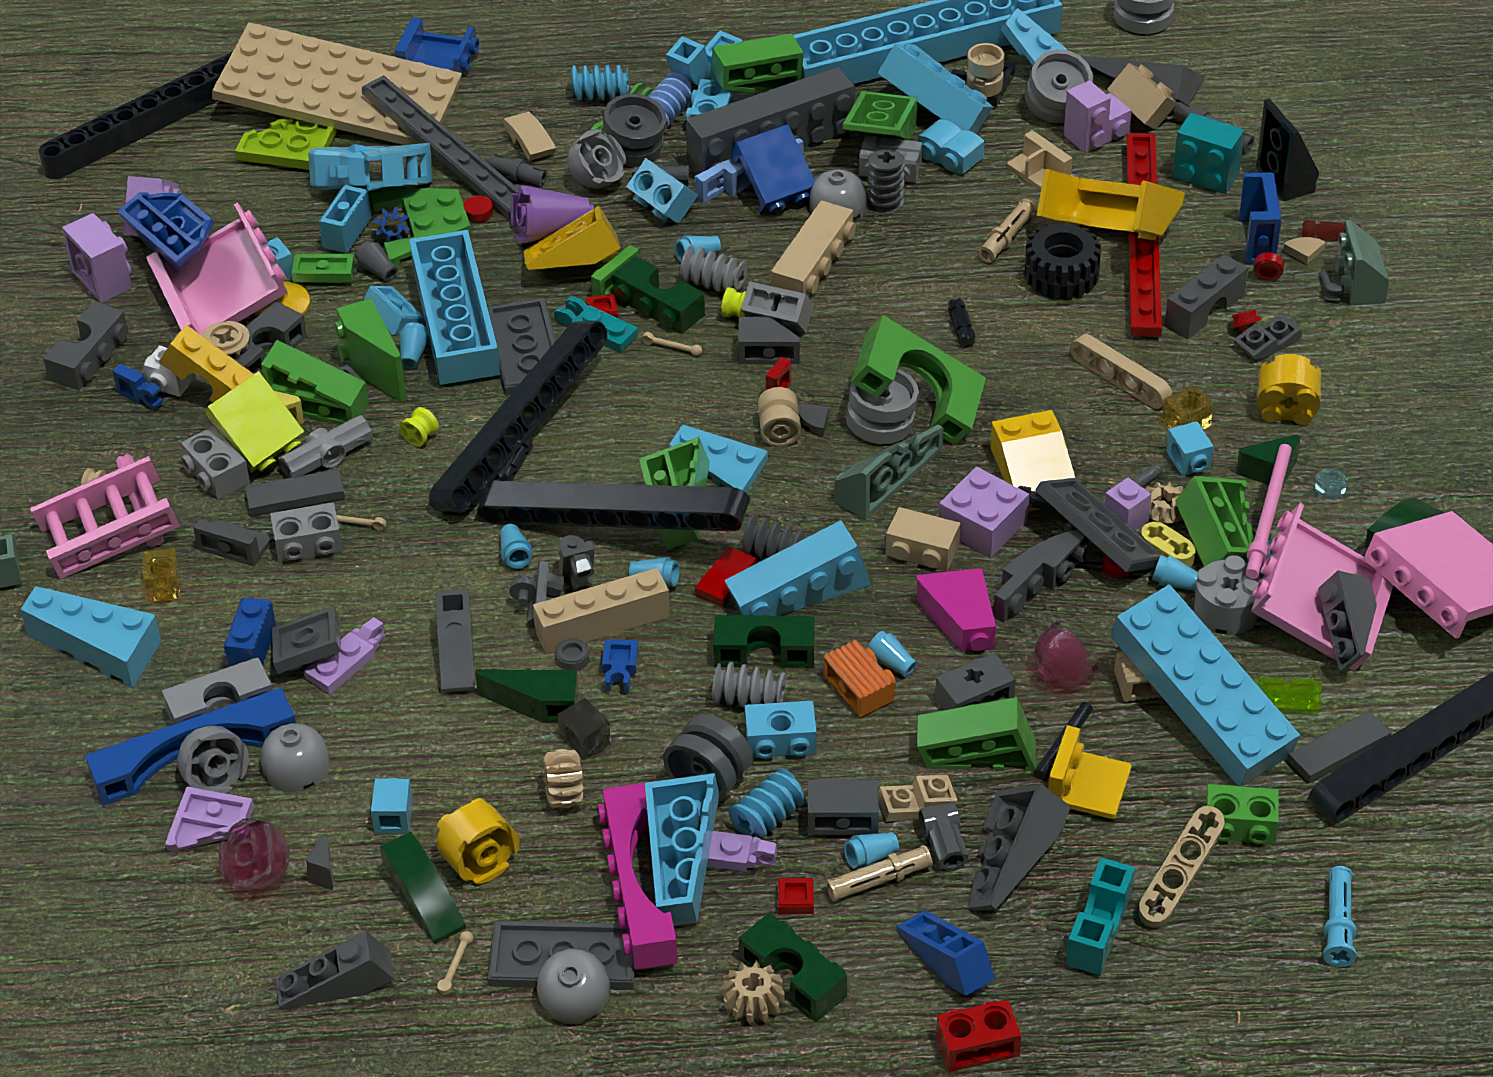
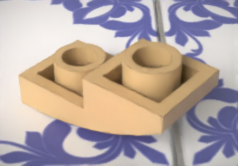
(530, 135)
(904, 801)

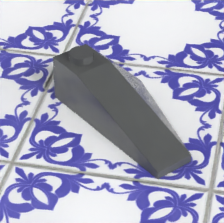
(1178, 78)
(1019, 831)

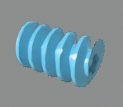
(599, 82)
(767, 804)

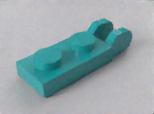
(619, 332)

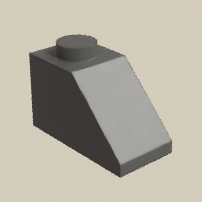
(766, 341)

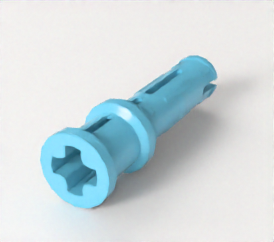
(1340, 928)

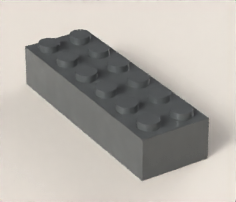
(810, 107)

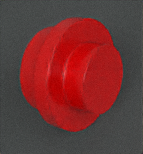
(1245, 320)

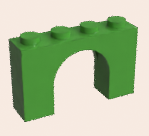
(953, 383)

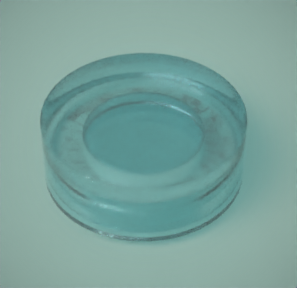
(1331, 484)

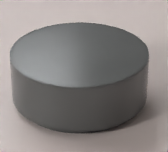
(572, 654)

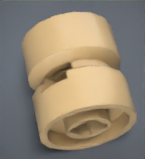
(985, 69)
(779, 416)

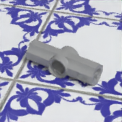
(325, 447)

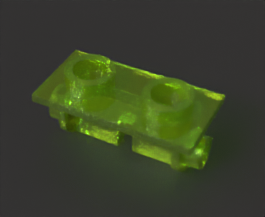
(1297, 695)

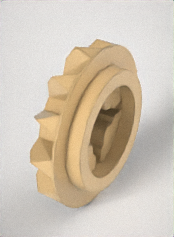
(226, 330)
(1160, 510)

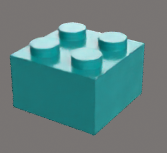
(1208, 153)

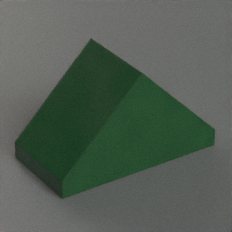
(1259, 460)

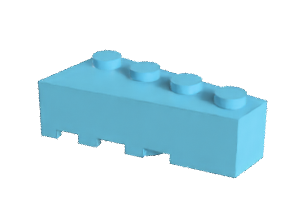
(680, 841)

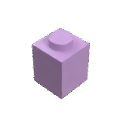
(1129, 503)

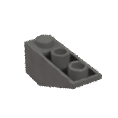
(1349, 614)
(455, 640)
(337, 974)

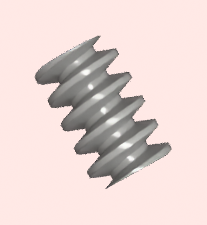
(711, 272)
(747, 687)

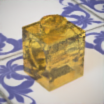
(1186, 408)
(161, 575)

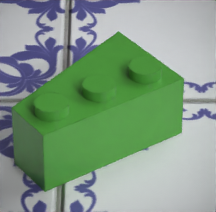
(758, 63)
(324, 390)
(677, 466)
(1216, 517)
(977, 734)

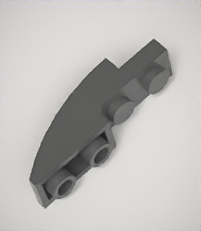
(1040, 565)

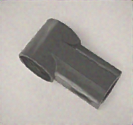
(943, 828)

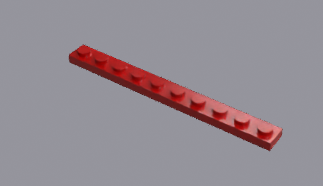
(1143, 254)

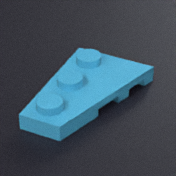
(1028, 37)
(730, 461)

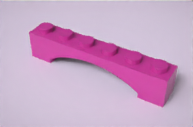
(650, 931)

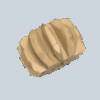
(563, 778)
(753, 992)

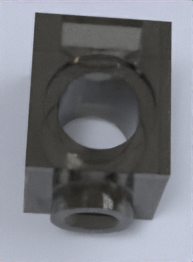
(584, 729)

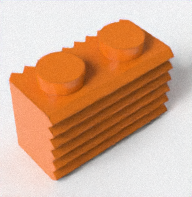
(859, 678)

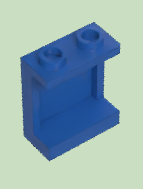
(437, 49)
(775, 168)
(1261, 209)

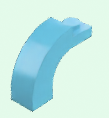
(694, 58)

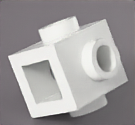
(163, 377)

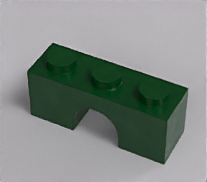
(674, 307)
(741, 634)
(818, 982)

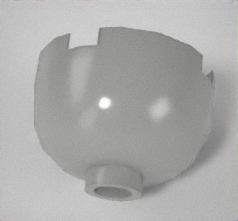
(596, 160)
(841, 189)
(294, 757)
(212, 759)
(573, 986)

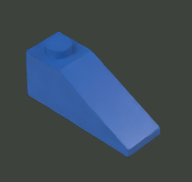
(949, 951)

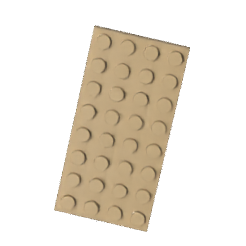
(325, 80)

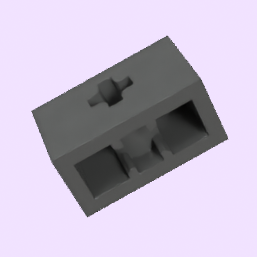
(975, 683)

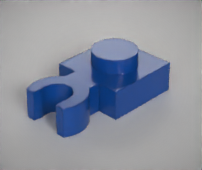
(134, 387)
(619, 662)

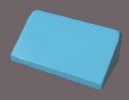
(393, 308)

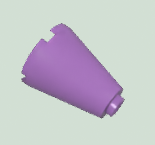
(543, 212)

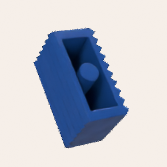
(250, 631)

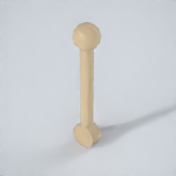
(648, 338)
(378, 523)
(444, 986)

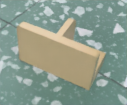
(1036, 157)

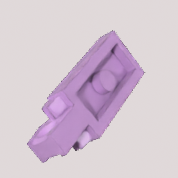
(356, 650)
(740, 851)

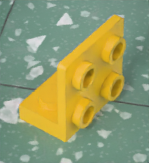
(1087, 780)

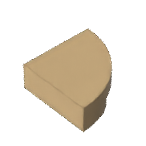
(1304, 248)

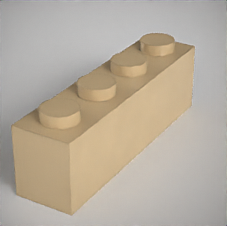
(814, 249)
(602, 609)

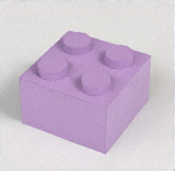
(97, 257)
(987, 510)

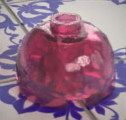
(1063, 658)
(254, 855)

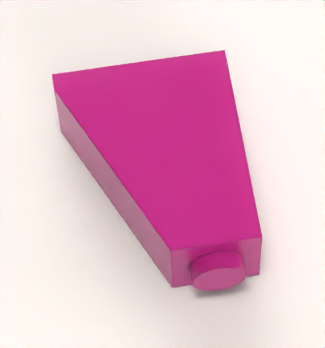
(959, 607)

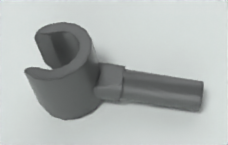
(1331, 290)

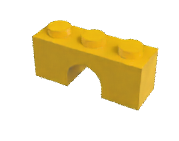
(196, 355)

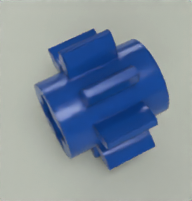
(383, 222)

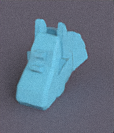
(350, 166)

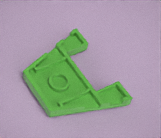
(428, 211)

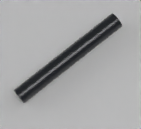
(1077, 721)

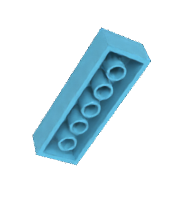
(454, 307)
(1204, 685)

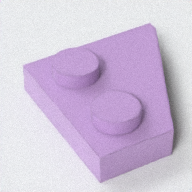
(206, 818)

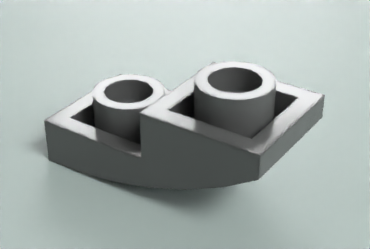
(1268, 339)

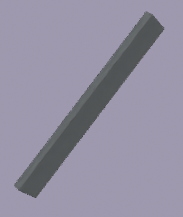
(443, 143)

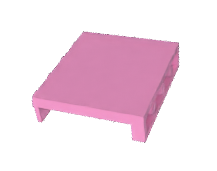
(225, 280)
(1439, 567)
(1293, 573)

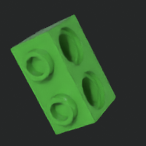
(1248, 812)

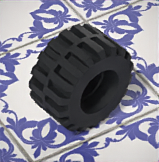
(1062, 260)

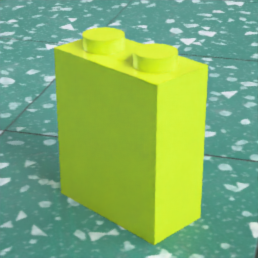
(255, 423)

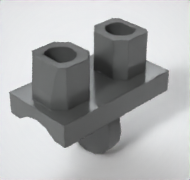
(576, 561)
(535, 589)

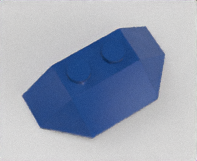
(168, 225)

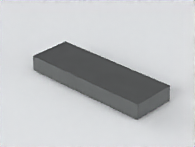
(294, 492)
(1338, 746)

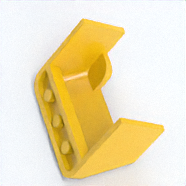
(1108, 204)

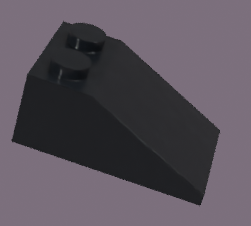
(1285, 155)

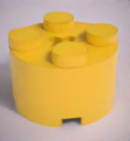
(1289, 389)
(476, 841)

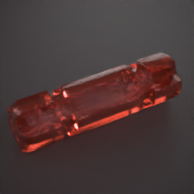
(1324, 230)

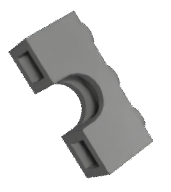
(216, 688)

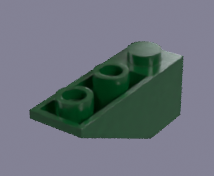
(530, 692)

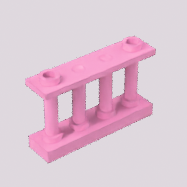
(111, 538)

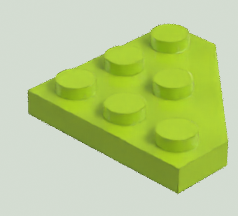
(284, 143)

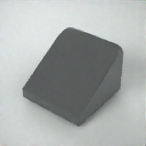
(320, 864)

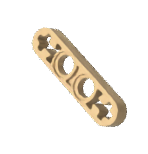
(1148, 386)
(1184, 868)

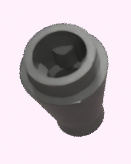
(374, 259)

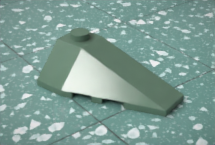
(881, 475)

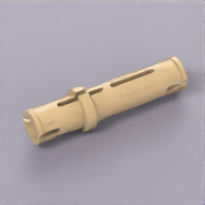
(991, 247)
(892, 868)

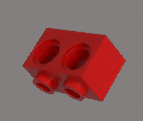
(979, 1041)

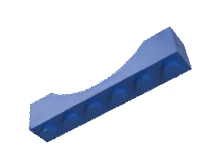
(125, 767)

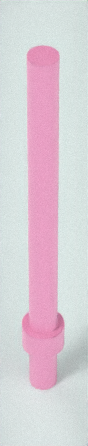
(1259, 549)

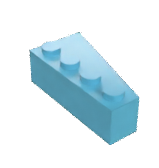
(935, 87)
(801, 574)
(93, 631)

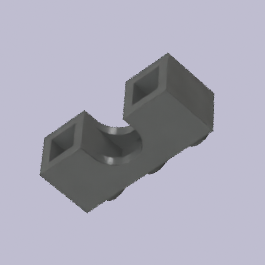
(1190, 305)
(273, 324)
(100, 333)

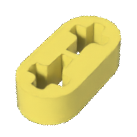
(1169, 542)

